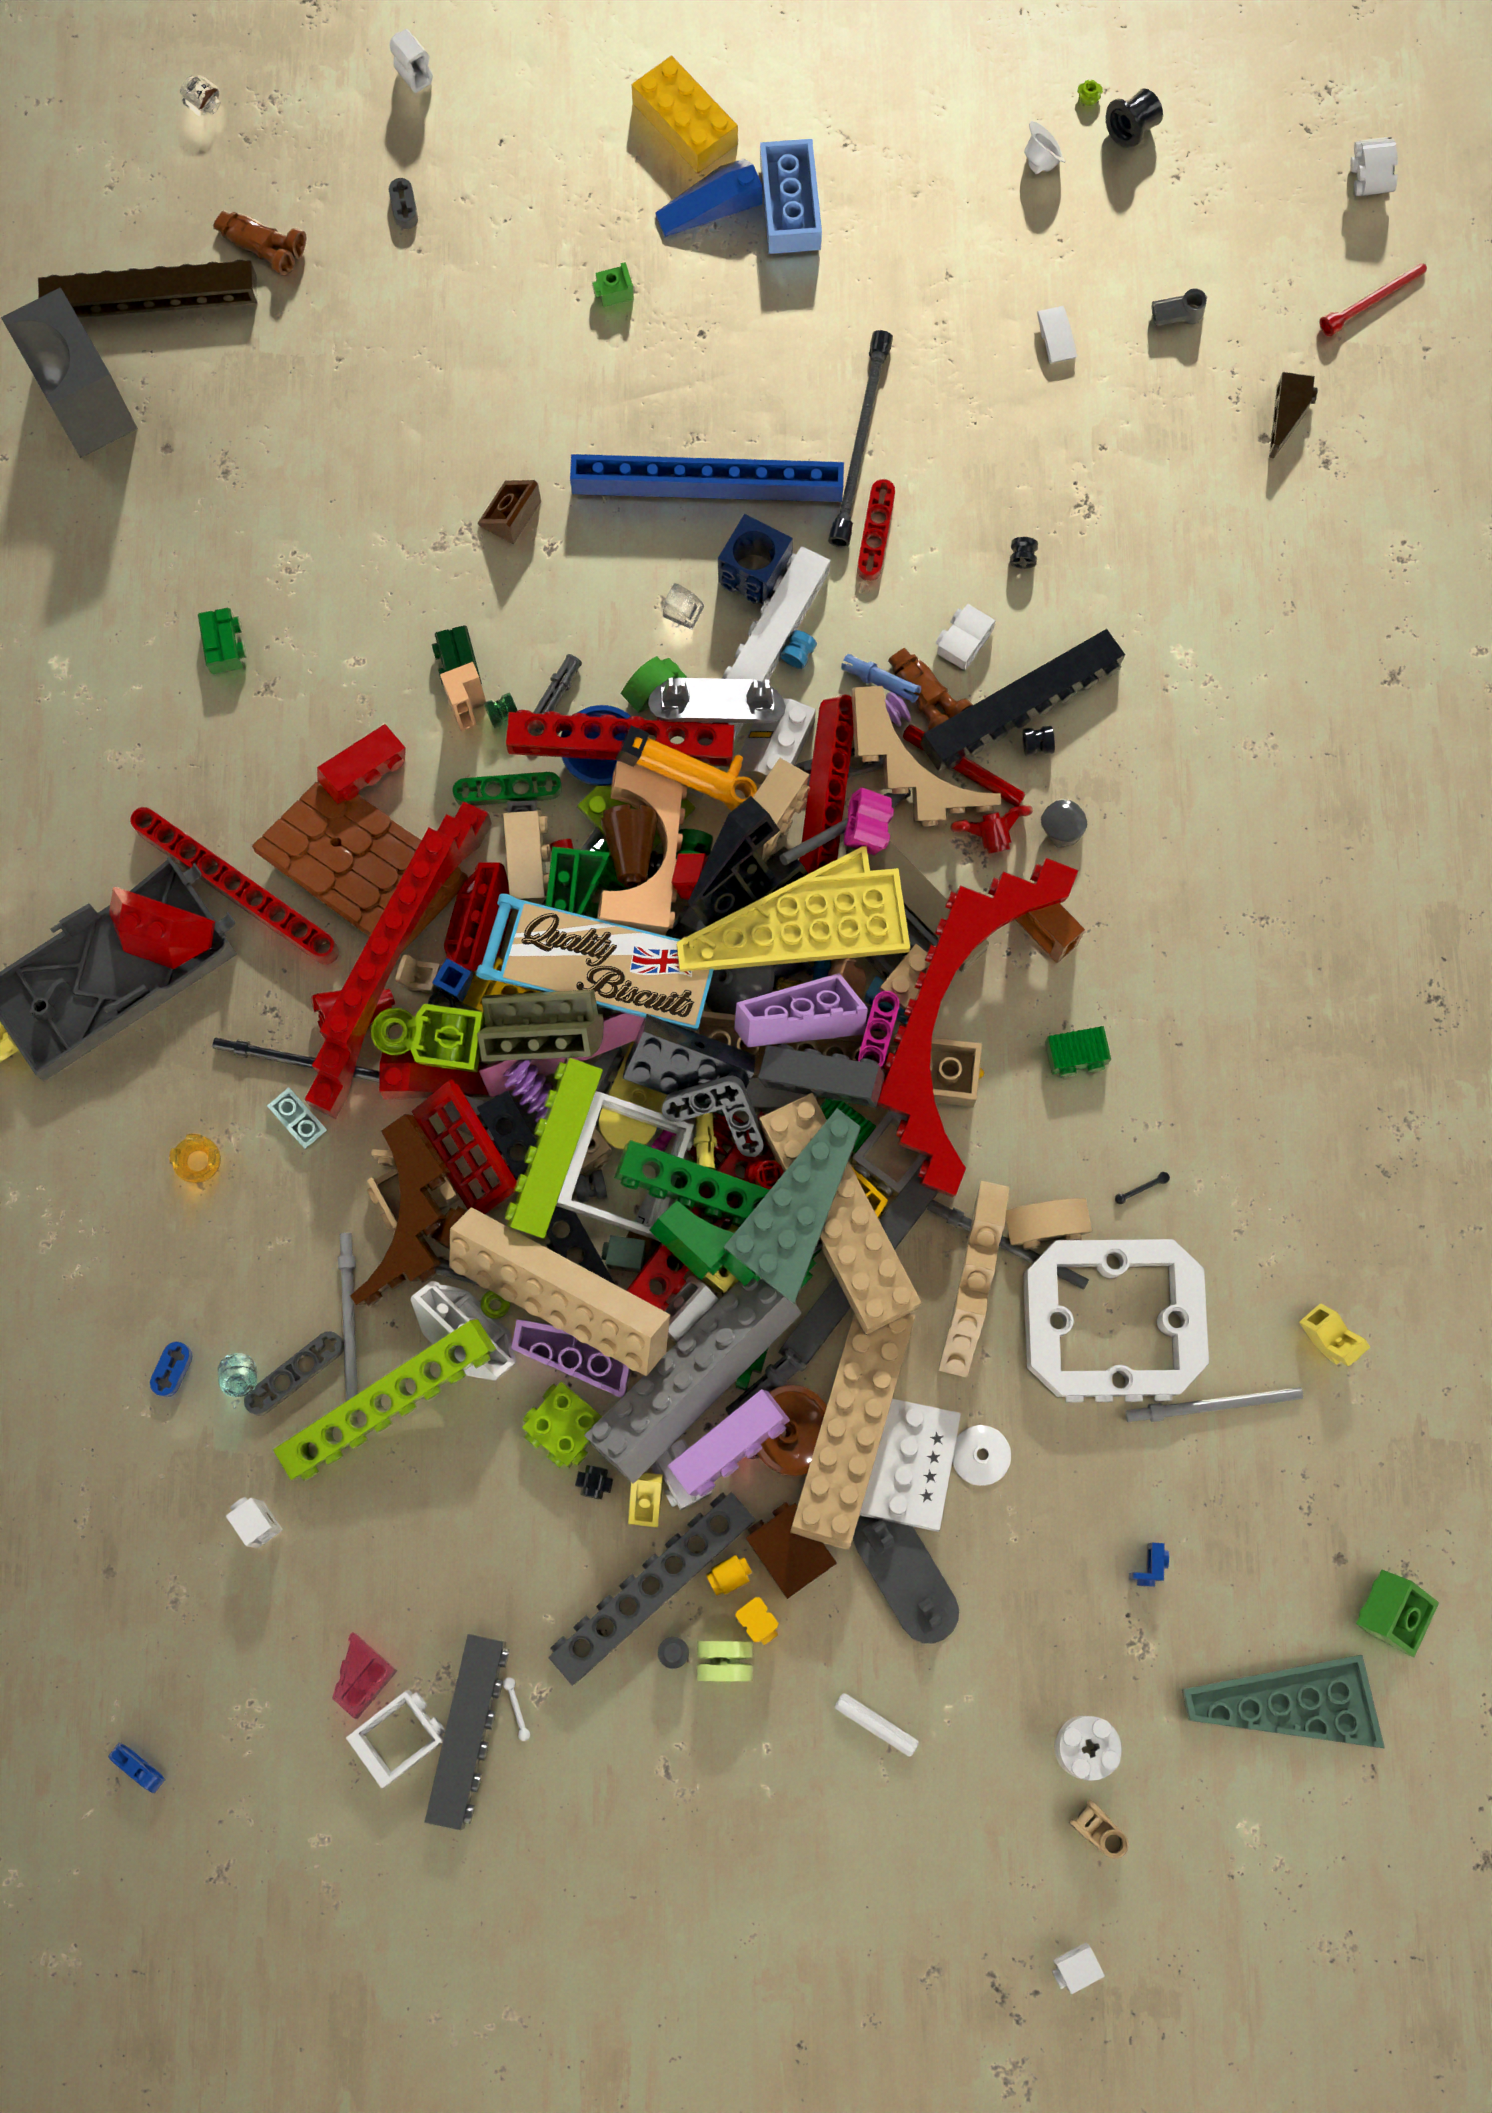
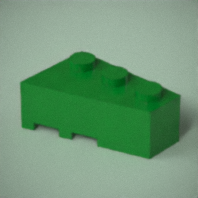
(575, 878)

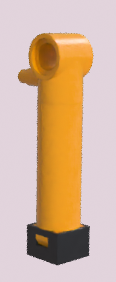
(721, 785)

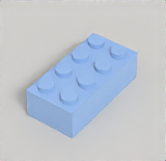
(790, 196)

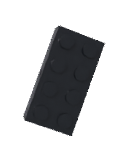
(677, 1058)

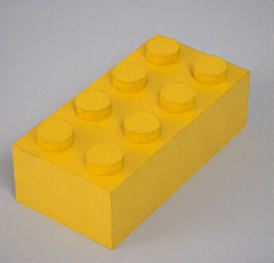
(684, 114)

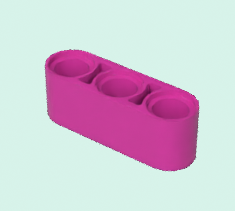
(883, 1021)

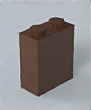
(788, 1557)

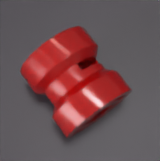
(757, 1173)

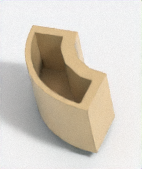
(1048, 1221)

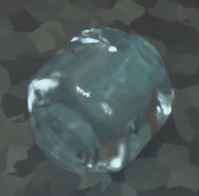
(237, 1375)

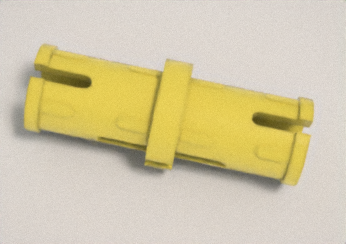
(705, 1140)

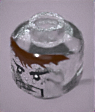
(200, 95)

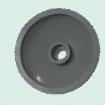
(738, 986)

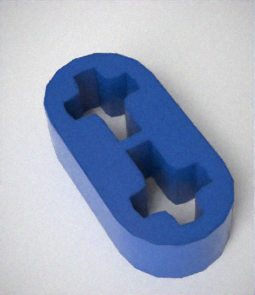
(177, 1372)

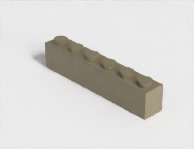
(918, 893)

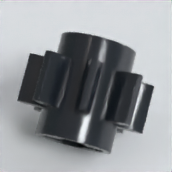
(594, 1482)

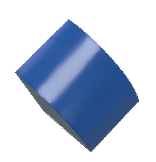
(453, 980)

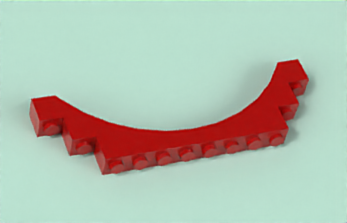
(351, 1014)
(908, 1079)

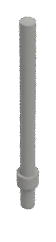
(346, 1264)
(1157, 1412)

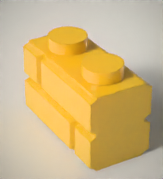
(759, 1623)

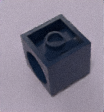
(758, 539)

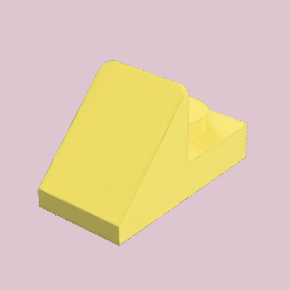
(646, 1500)

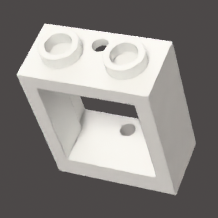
(370, 1756)

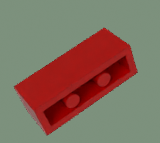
(361, 764)

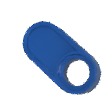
(136, 1767)

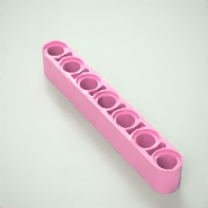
(617, 1031)

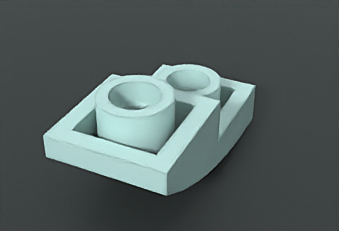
(296, 1118)

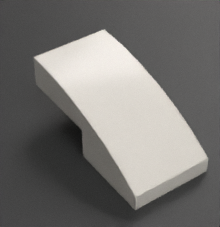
(1057, 334)

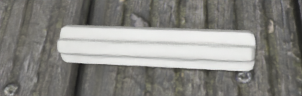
(876, 1724)

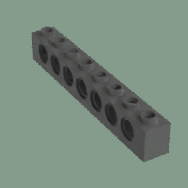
(576, 1667)

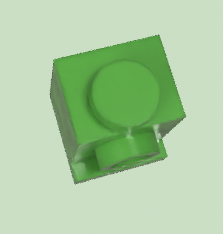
(613, 285)

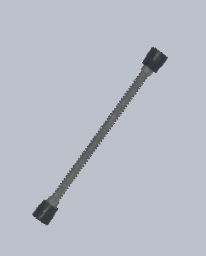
(841, 529)

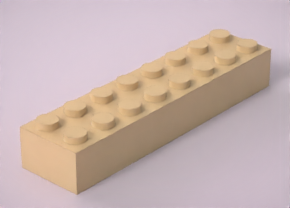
(852, 1233)
(559, 1291)
(851, 1432)

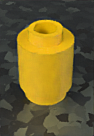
(729, 1575)

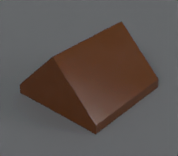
(511, 509)

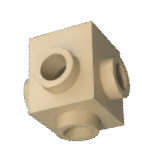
(598, 1155)

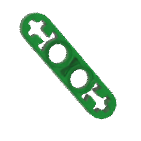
(507, 785)

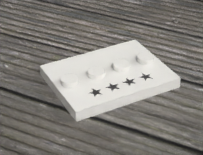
(912, 1466)

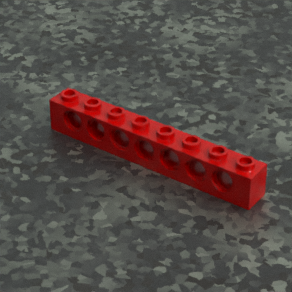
(605, 747)
(656, 1266)

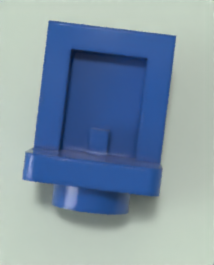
(1156, 1563)

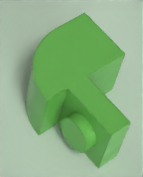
(647, 678)

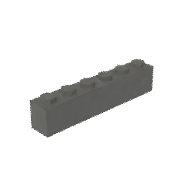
(466, 1731)

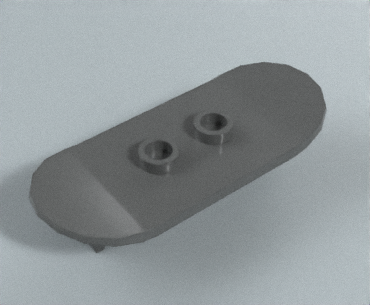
(907, 1578)

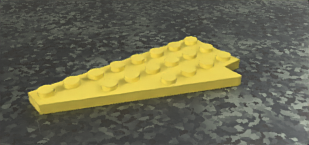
(822, 916)

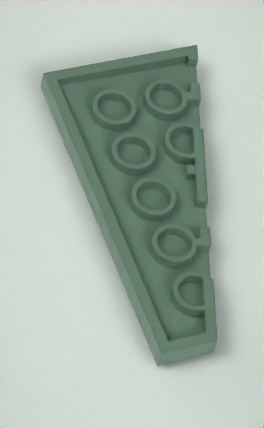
(789, 1220)
(1309, 1701)

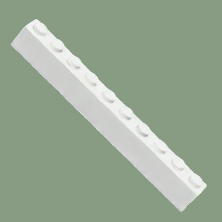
(779, 619)

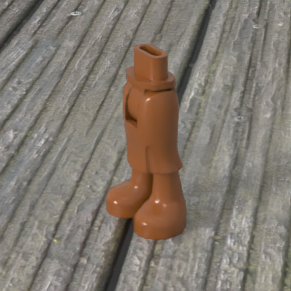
(261, 240)
(932, 691)

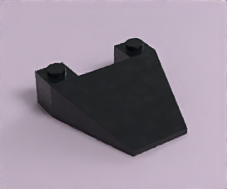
(735, 870)

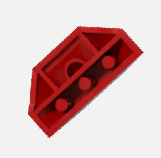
(475, 915)
(158, 930)

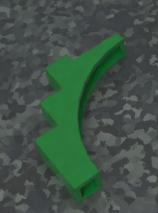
(702, 1244)

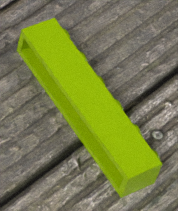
(554, 1147)

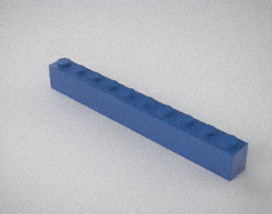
(707, 478)

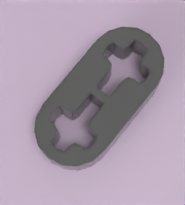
(399, 204)

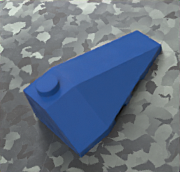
(716, 196)

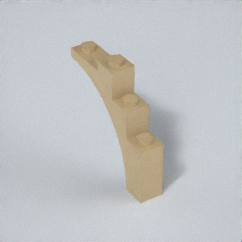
(876, 737)
(975, 1279)

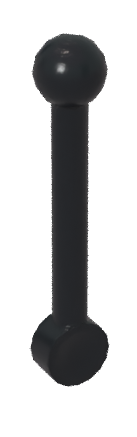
(1162, 1178)

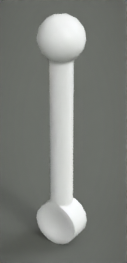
(509, 1684)

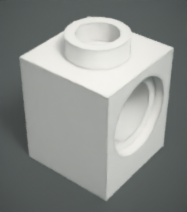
(1077, 1969)

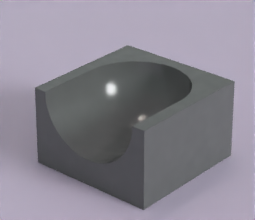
(70, 372)

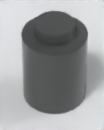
(673, 1652)

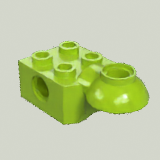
(435, 1036)

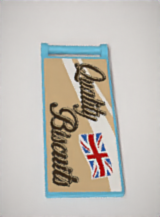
(571, 952)

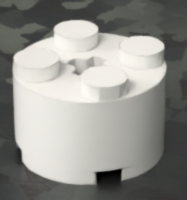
(1374, 166)
(1104, 1756)

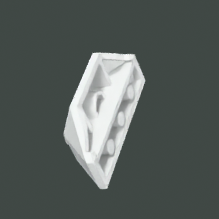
(446, 1308)

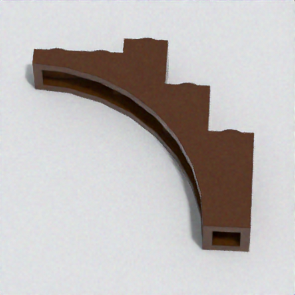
(409, 1253)

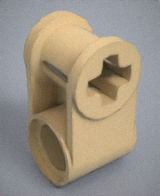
(1099, 1829)

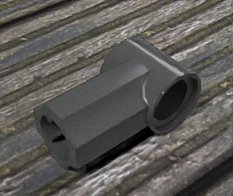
(1178, 308)

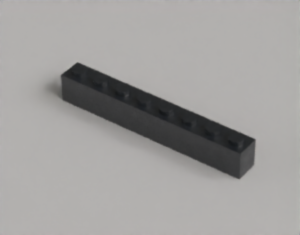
(1022, 700)

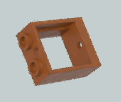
(1053, 930)

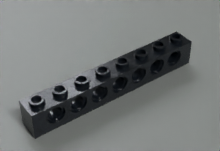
(505, 1108)

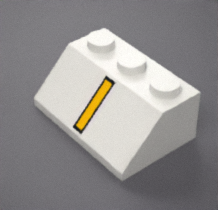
(776, 740)

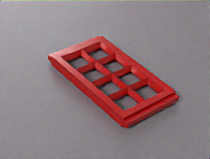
(436, 1103)

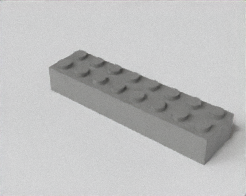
(691, 1377)

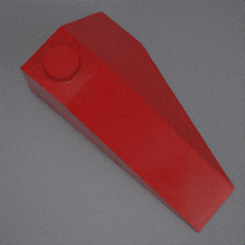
(406, 1079)

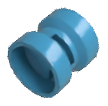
(798, 649)

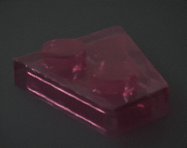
(361, 1677)

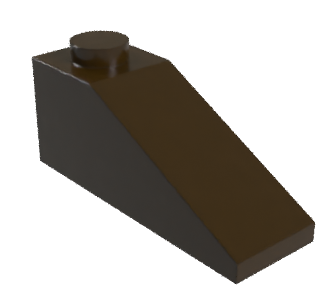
(1292, 402)

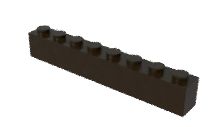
(156, 288)

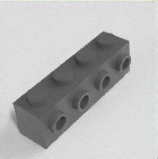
(822, 1075)

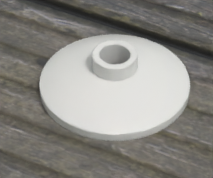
(970, 1466)

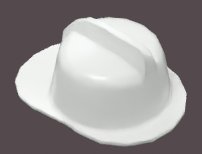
(1042, 149)

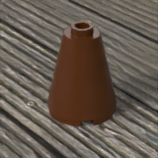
(630, 841)

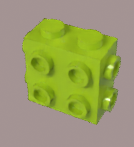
(561, 1425)

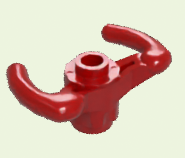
(993, 828)

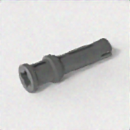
(774, 1377)

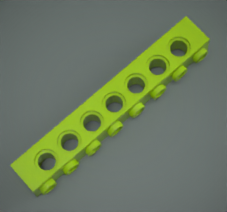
(294, 1452)

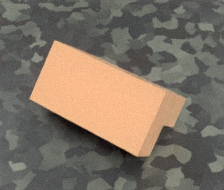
(463, 693)

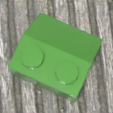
(1397, 1612)

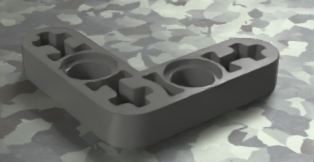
(727, 1103)

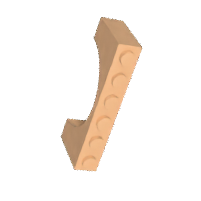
(648, 904)

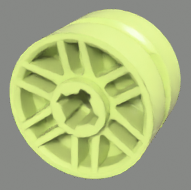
(724, 1661)

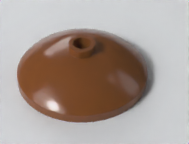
(794, 1452)

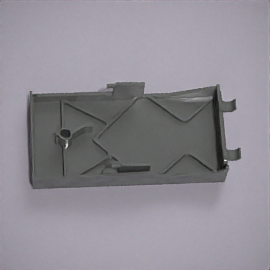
(87, 988)

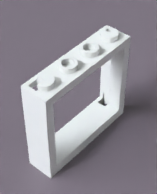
(682, 1143)

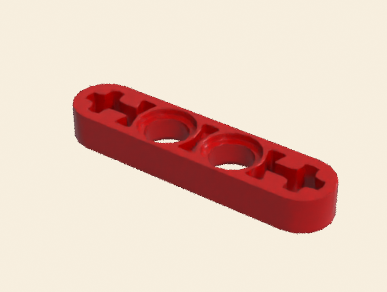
(874, 529)

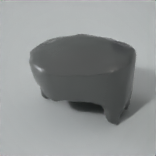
(1064, 822)

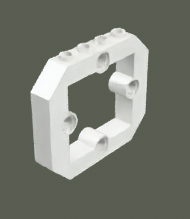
(1186, 1301)

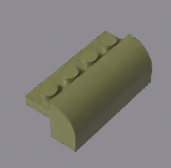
(540, 1025)

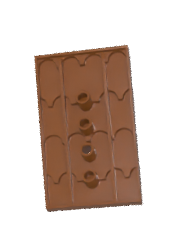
(348, 857)

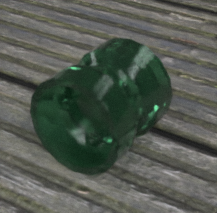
(499, 710)

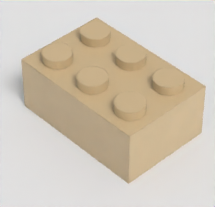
(781, 797)
(526, 854)

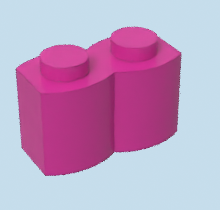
(868, 821)

